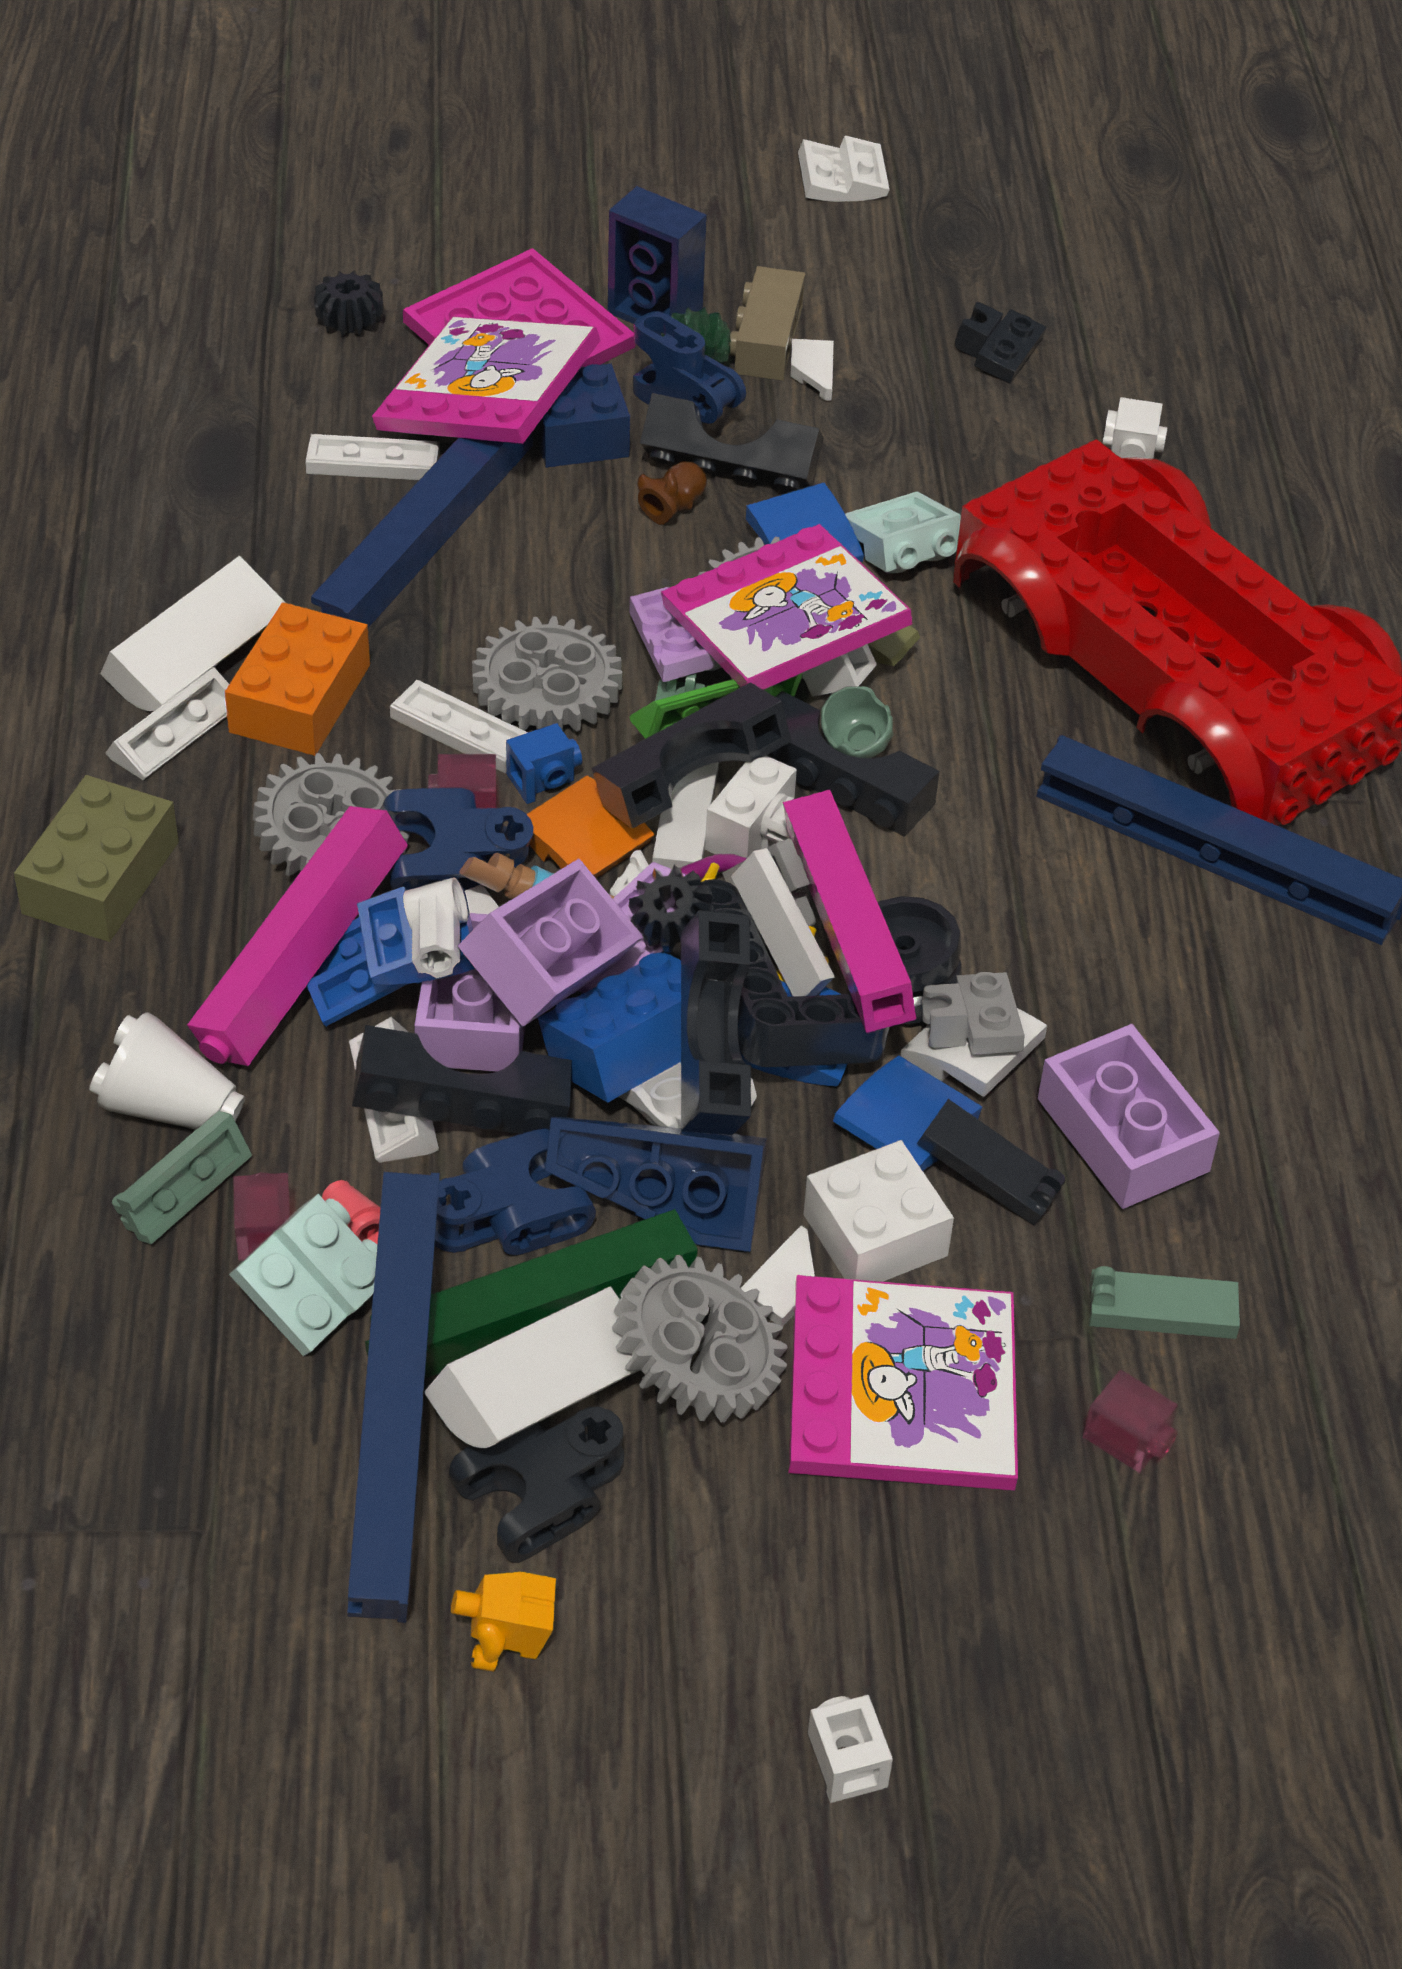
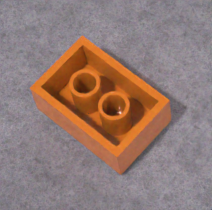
(297, 678)

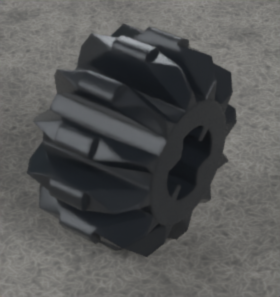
(348, 303)
(662, 894)

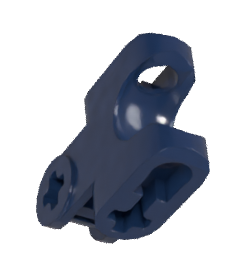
(682, 368)
(454, 833)
(504, 1202)

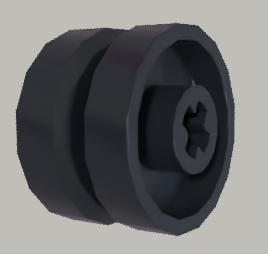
(926, 942)

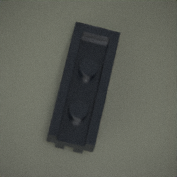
(991, 1162)

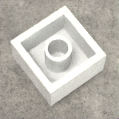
(878, 1214)

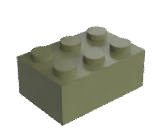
(97, 858)

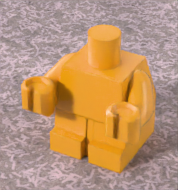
(508, 1613)

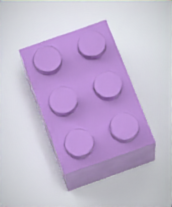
(550, 941)
(466, 1022)
(1127, 1116)

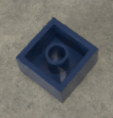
(586, 420)

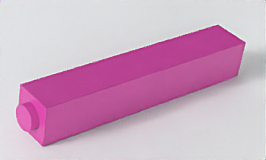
(850, 912)
(297, 936)

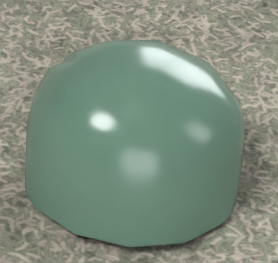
(856, 722)

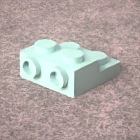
(906, 531)
(310, 1273)

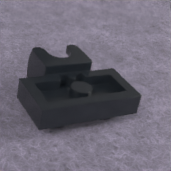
(999, 344)

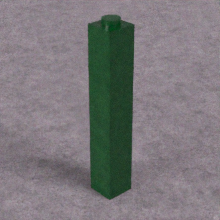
(520, 1295)

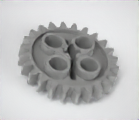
(547, 674)
(307, 802)
(664, 1330)

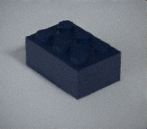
(654, 256)

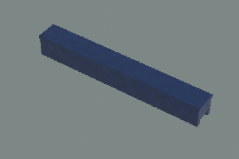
(417, 528)
(1222, 839)
(393, 1398)

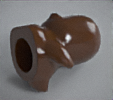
(674, 492)

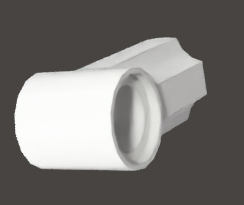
(435, 923)

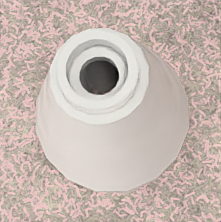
(162, 1077)

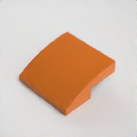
(579, 827)

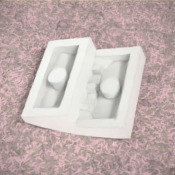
(843, 173)
(976, 1071)

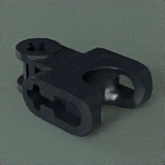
(551, 1475)

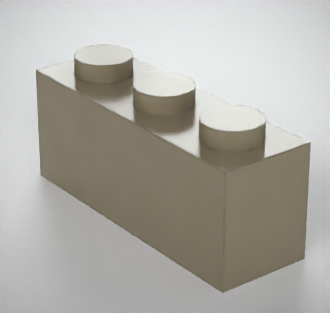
(767, 323)

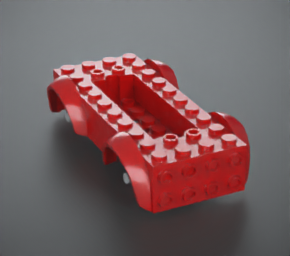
(1299, 688)

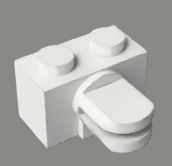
(751, 809)

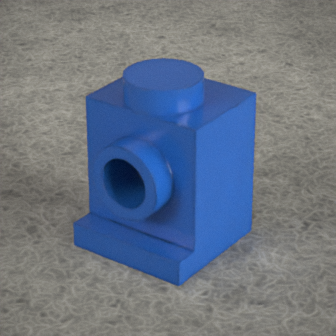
(541, 760)

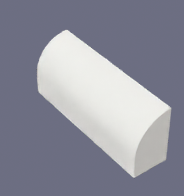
(191, 636)
(531, 1372)

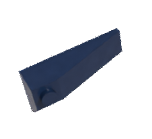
(657, 1169)

